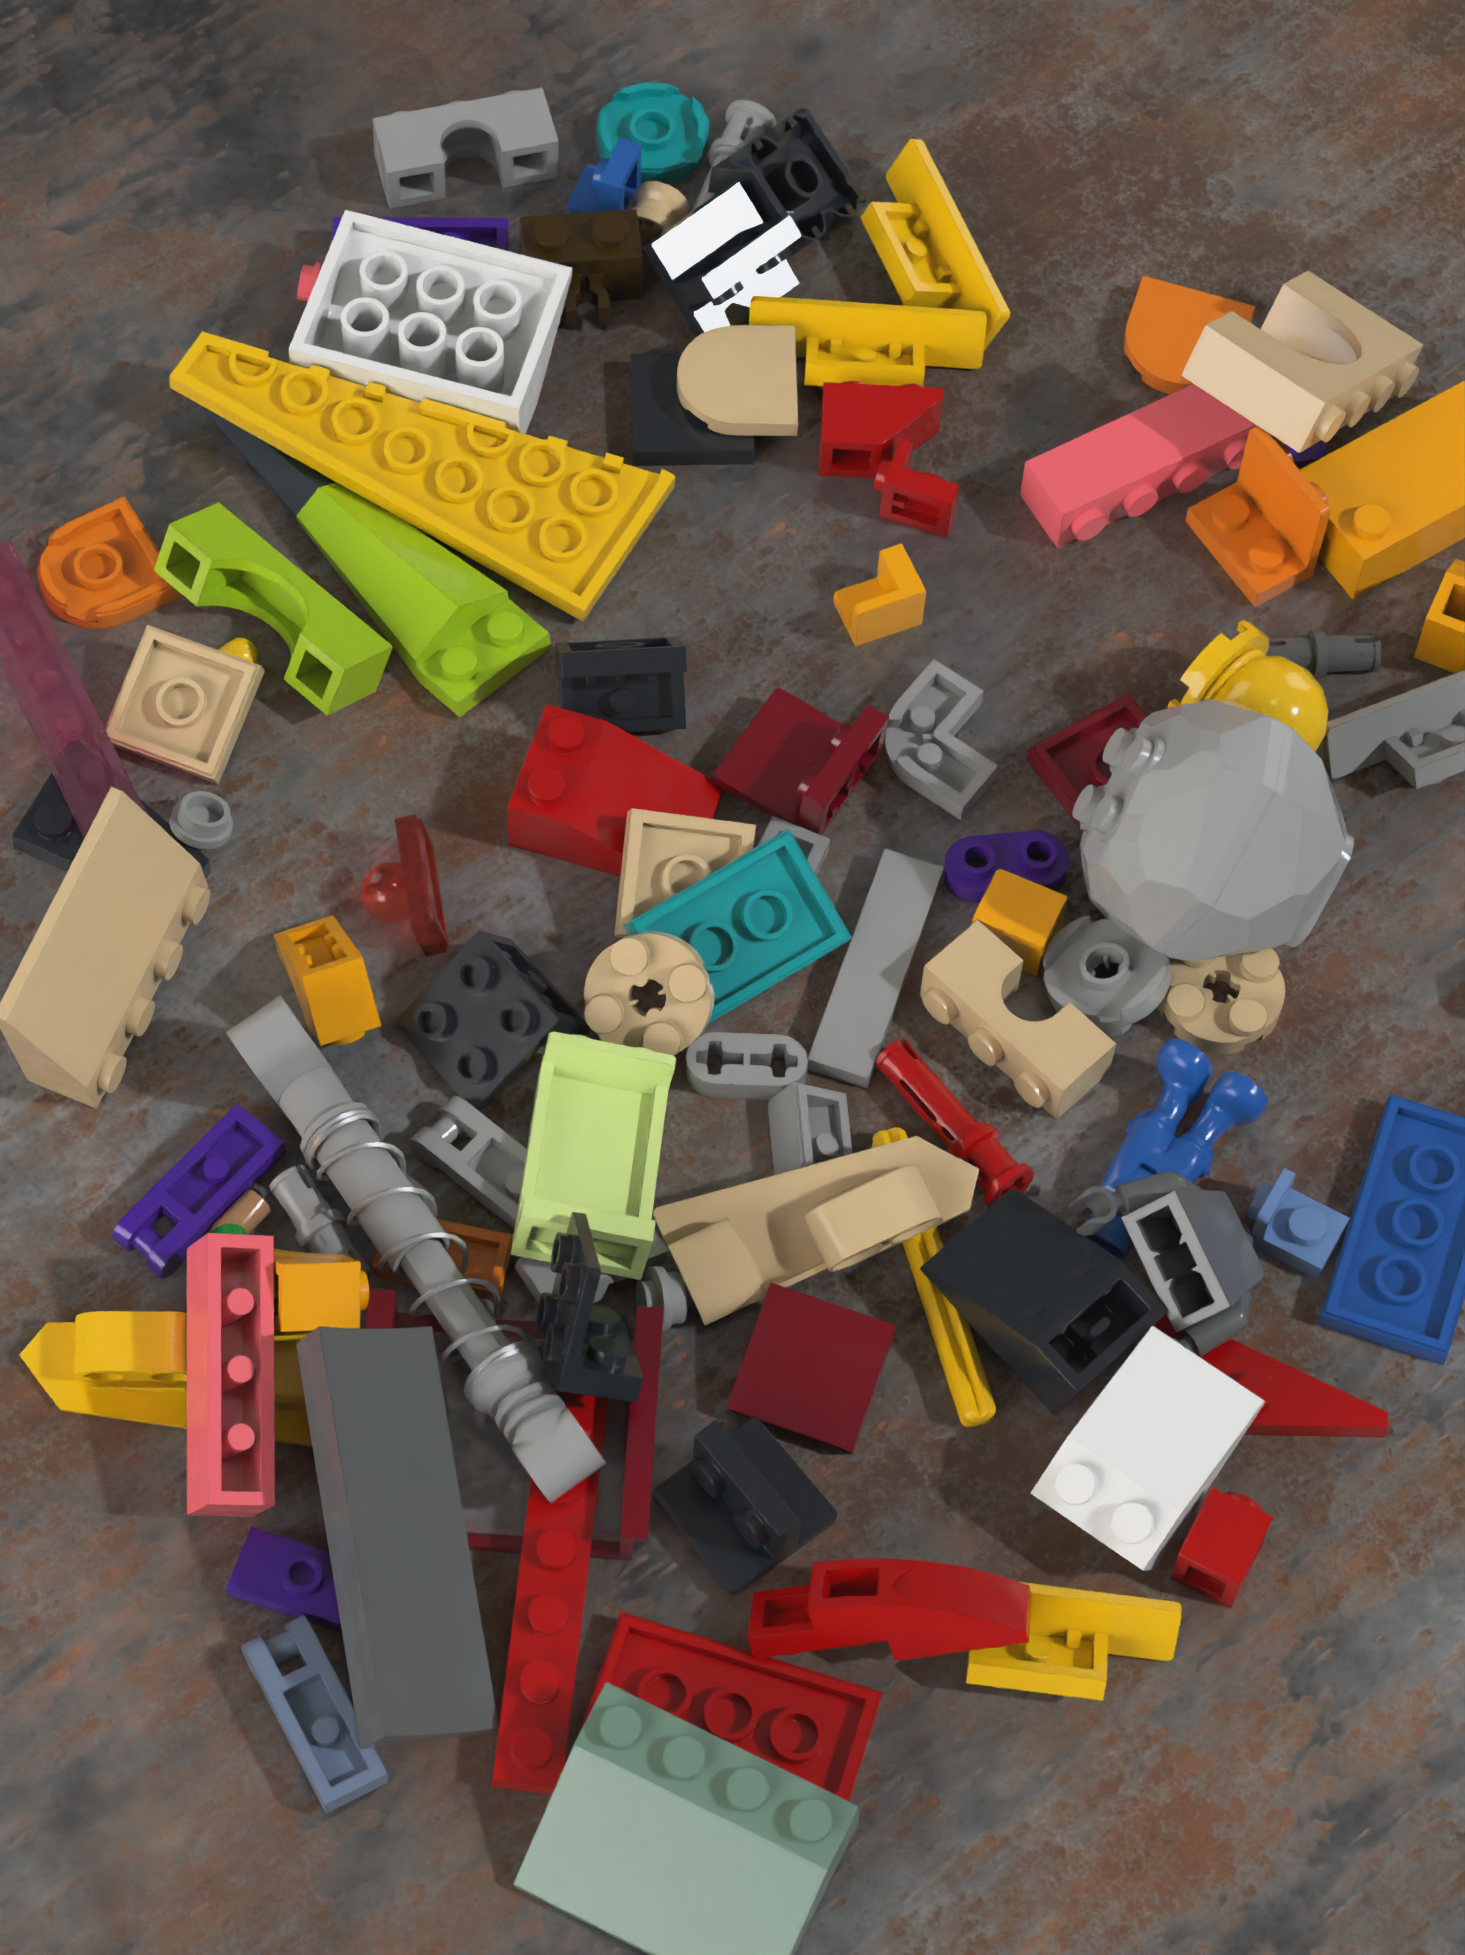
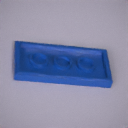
(1405, 1239)

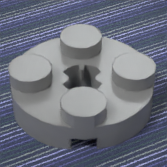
(1108, 1002)

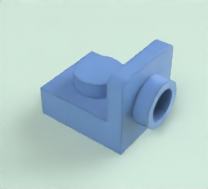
(1294, 1226)

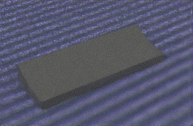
(396, 1535)

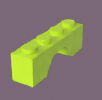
(226, 564)

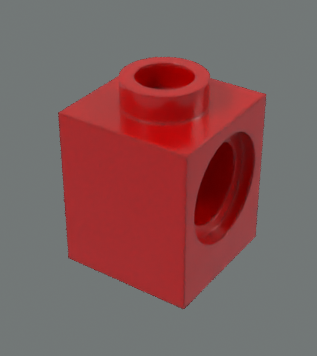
(1222, 1546)

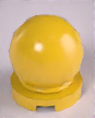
(1267, 684)

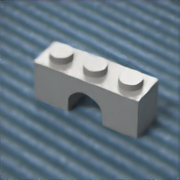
(505, 129)

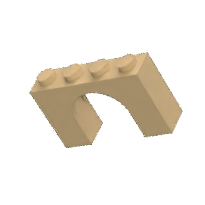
(1308, 366)

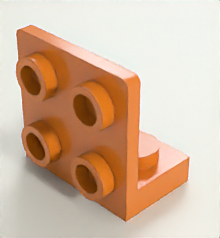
(1266, 523)

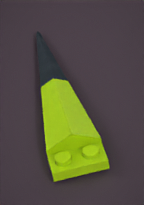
(432, 607)

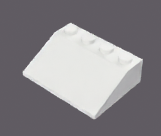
(433, 318)

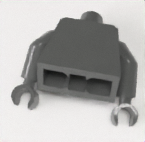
(1191, 1250)

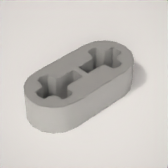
(745, 1065)

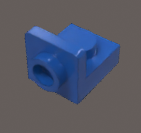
(610, 183)

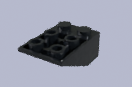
(1043, 1297)

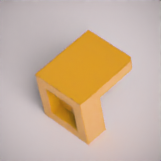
(884, 603)
(1022, 916)

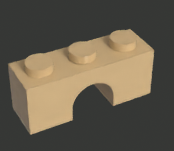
(1047, 1059)

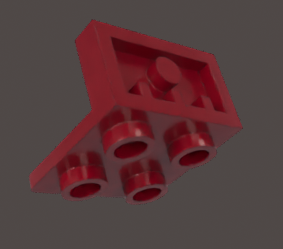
(801, 760)

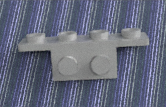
(1413, 731)

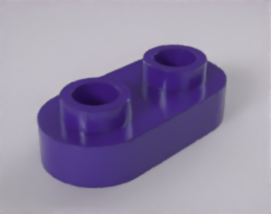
(1004, 852)

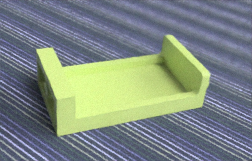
(594, 1150)

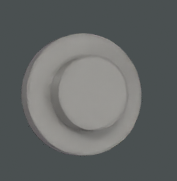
(202, 820)
(664, 1291)

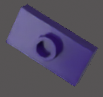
(286, 1578)

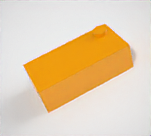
(1394, 494)

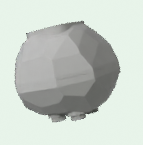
(1212, 832)

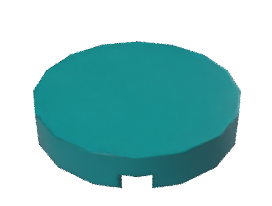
(664, 122)

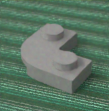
(923, 742)

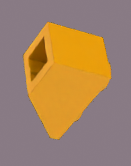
(1444, 627)

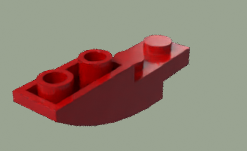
(909, 1603)

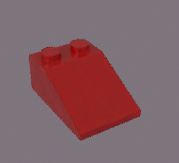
(585, 780)

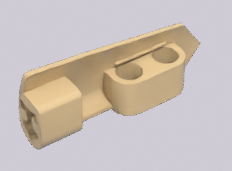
(810, 1220)

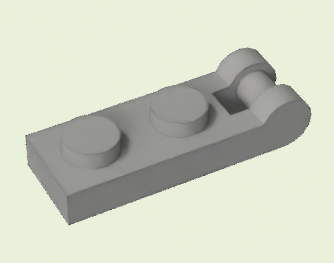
(486, 1167)

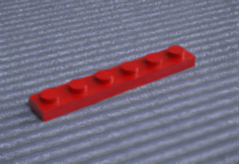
(548, 1623)

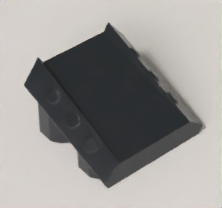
(794, 175)

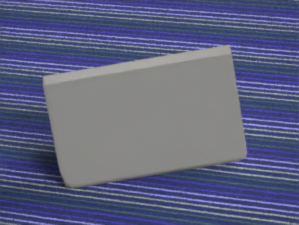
(808, 1126)

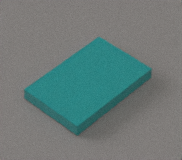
(752, 921)

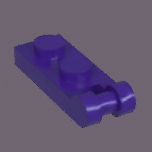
(199, 1189)

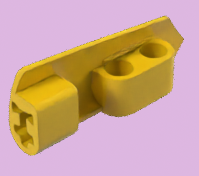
(137, 1370)

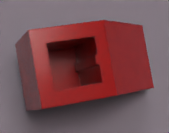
(868, 422)

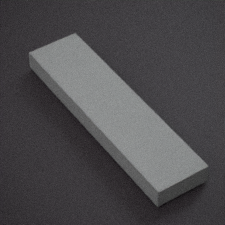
(875, 968)

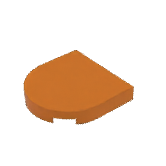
(1167, 326)
(102, 569)

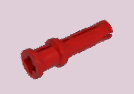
(958, 1130)

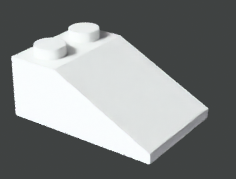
(1148, 1449)

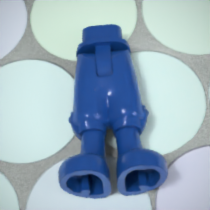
(1150, 1134)

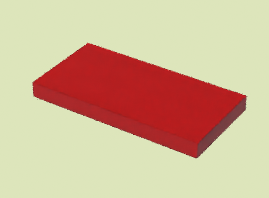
(762, 1705)

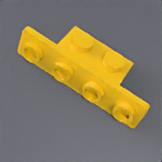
(929, 243)
(874, 340)
(1072, 1642)

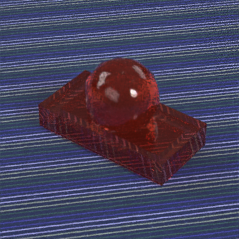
(410, 888)

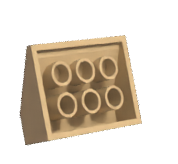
(102, 953)

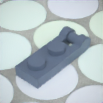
(315, 1715)

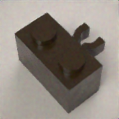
(600, 249)

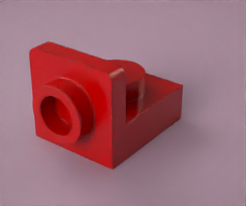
(915, 497)

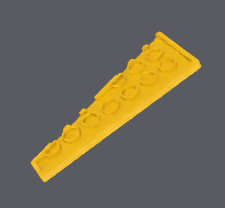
(497, 495)

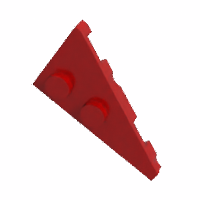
(1294, 1400)

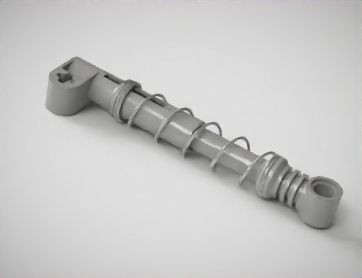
(345, 1145)

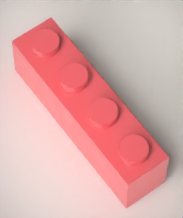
(1133, 463)
(230, 1375)

